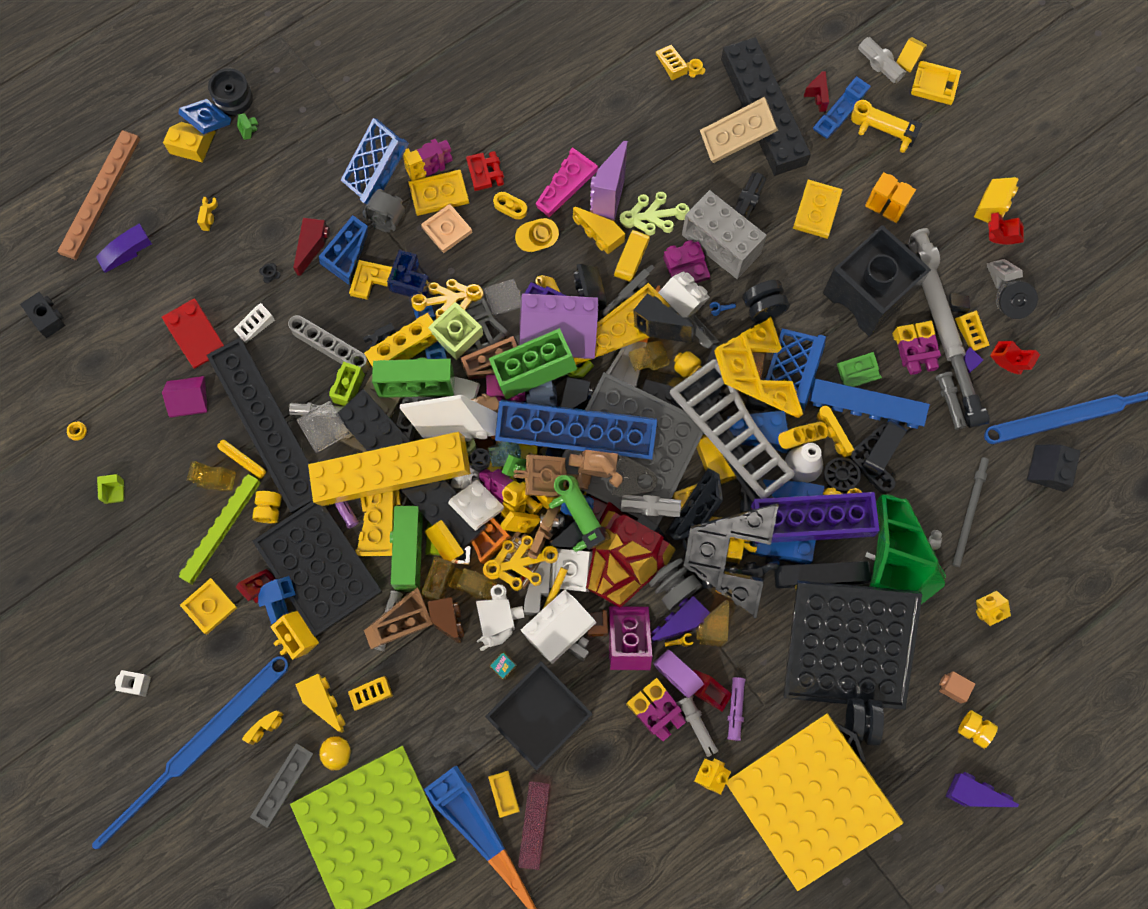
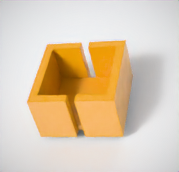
(889, 188)

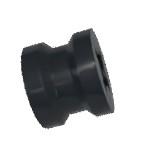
(480, 455)

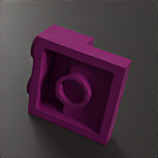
(687, 259)

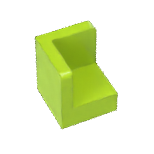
(110, 488)

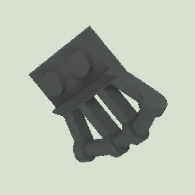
(480, 313)

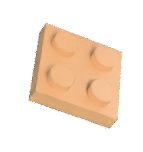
(446, 228)

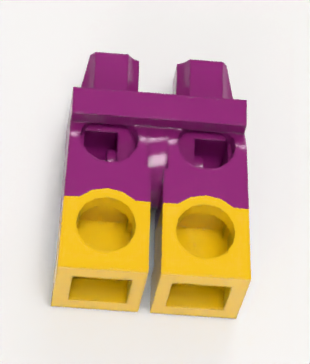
(427, 159)
(917, 346)
(505, 490)
(660, 714)

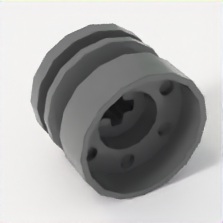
(675, 584)

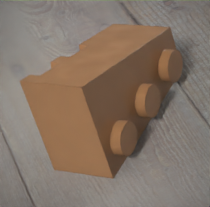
(402, 619)

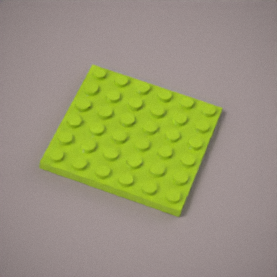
(372, 832)

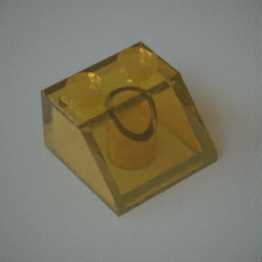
(714, 628)

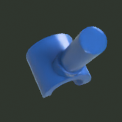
(720, 308)

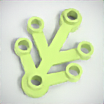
(633, 218)

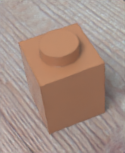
(956, 687)

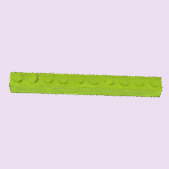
(219, 530)

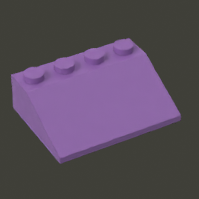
(608, 184)
(571, 314)

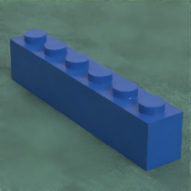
(868, 402)

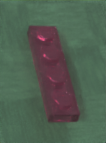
(534, 825)

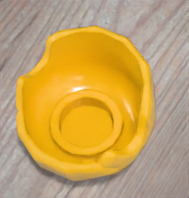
(335, 753)

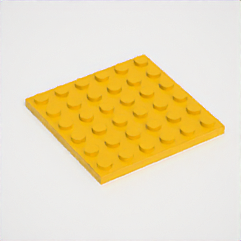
(813, 802)

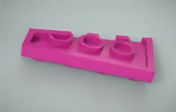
(572, 176)

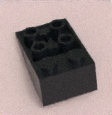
(661, 321)

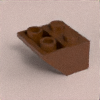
(444, 617)

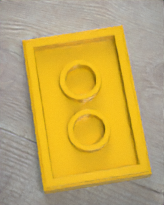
(438, 191)
(817, 209)

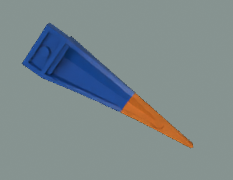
(462, 807)

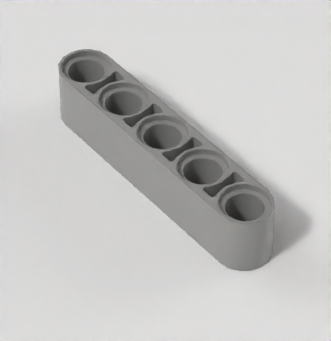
(323, 338)

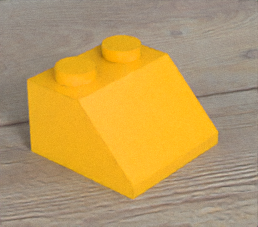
(187, 141)

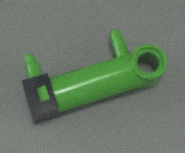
(582, 513)

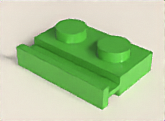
(859, 370)

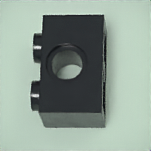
(36, 307)

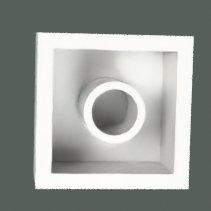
(684, 294)

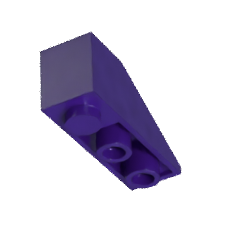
(684, 621)
(973, 794)

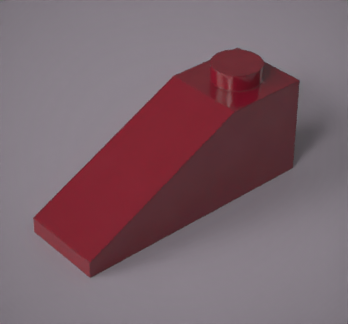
(310, 242)

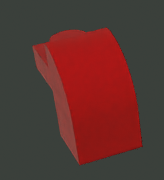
(1005, 231)
(1012, 358)

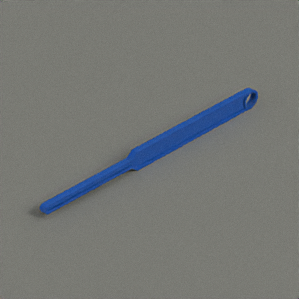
(1062, 417)
(202, 741)

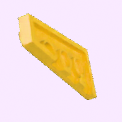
(378, 523)

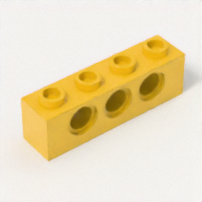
(408, 335)

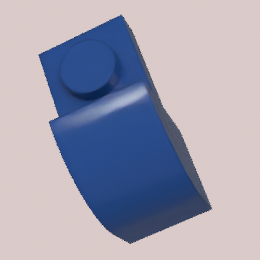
(273, 596)

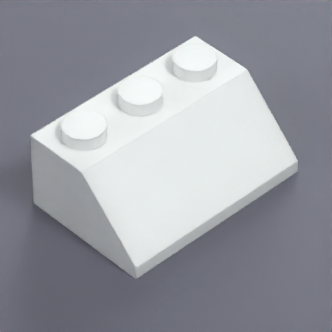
(558, 626)

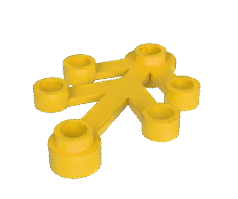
(469, 294)
(517, 563)

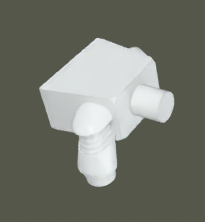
(497, 617)

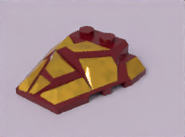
(626, 560)

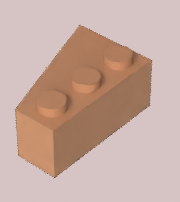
(478, 364)

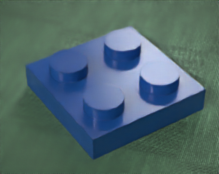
(204, 116)

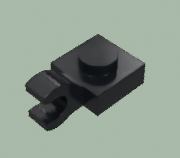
(380, 335)

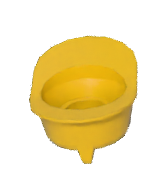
(537, 235)

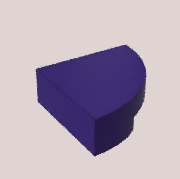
(972, 360)

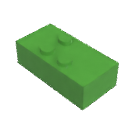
(533, 363)
(413, 378)
(406, 548)

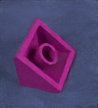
(185, 396)

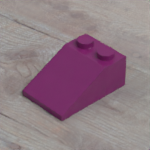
(629, 638)

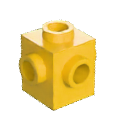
(993, 608)
(713, 775)

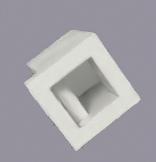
(140, 686)

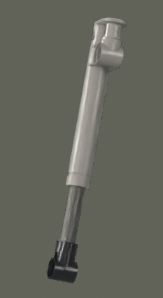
(946, 327)

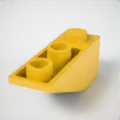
(602, 230)
(317, 698)

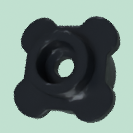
(269, 268)

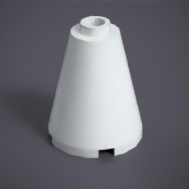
(805, 462)

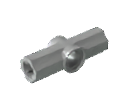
(881, 60)
(651, 505)

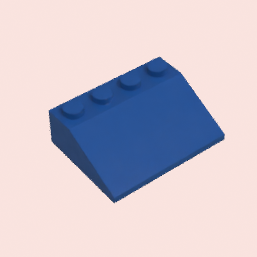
(795, 551)

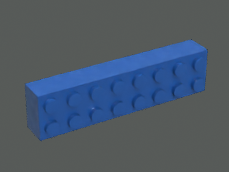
(575, 429)

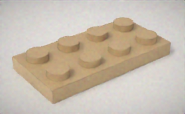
(738, 130)

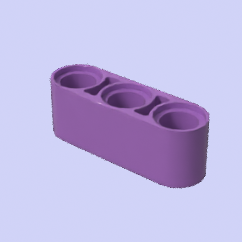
(678, 673)

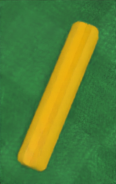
(242, 459)

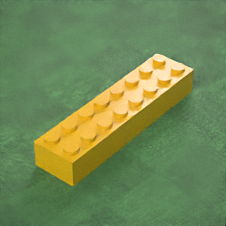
(389, 469)

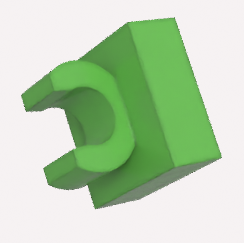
(246, 125)
(512, 463)

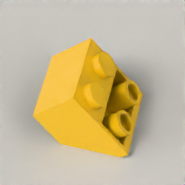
(997, 198)

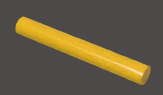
(556, 586)

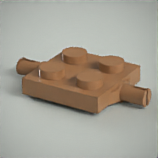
(541, 474)

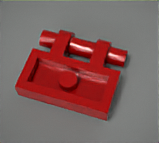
(479, 172)

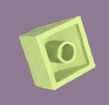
(456, 330)

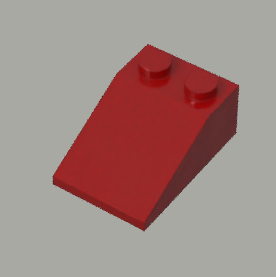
(193, 332)

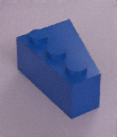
(345, 249)
(769, 423)

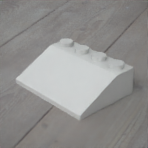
(451, 415)

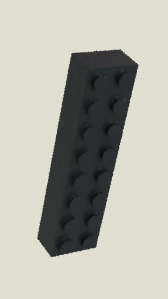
(754, 80)

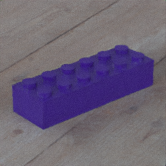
(823, 516)

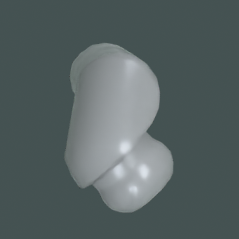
(935, 539)

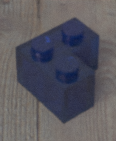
(404, 278)

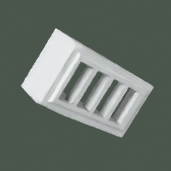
(254, 314)

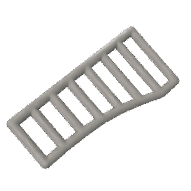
(725, 449)

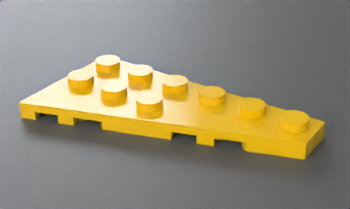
(618, 328)

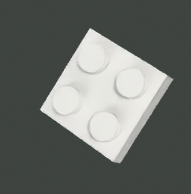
(476, 505)
(578, 567)

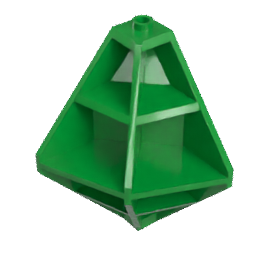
(903, 551)

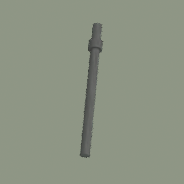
(980, 477)

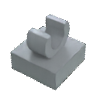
(578, 650)

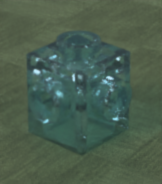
(500, 452)

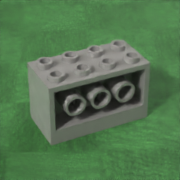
(723, 234)

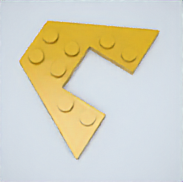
(740, 371)

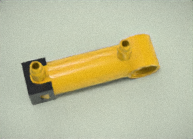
(885, 122)

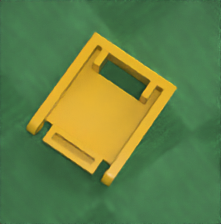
(931, 82)

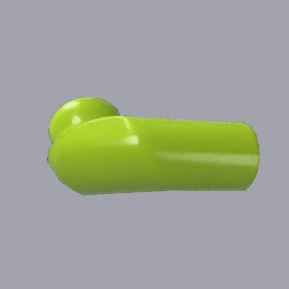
(581, 371)

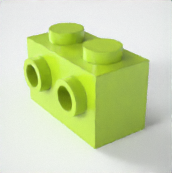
(346, 384)

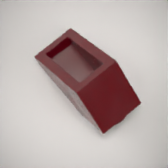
(712, 692)

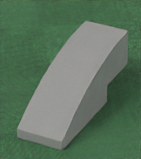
(534, 593)

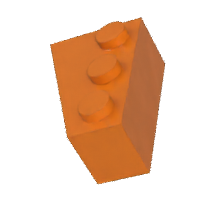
(490, 541)

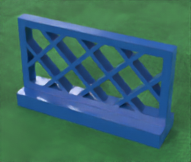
(382, 170)
(810, 368)

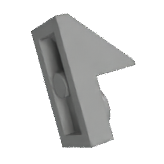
(1003, 271)

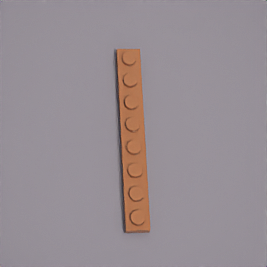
(98, 195)

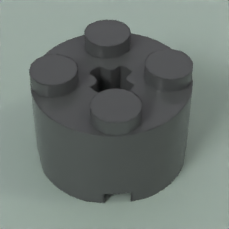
(384, 211)

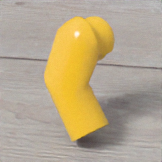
(544, 281)

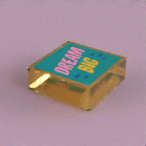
(502, 665)

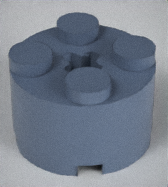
(543, 394)

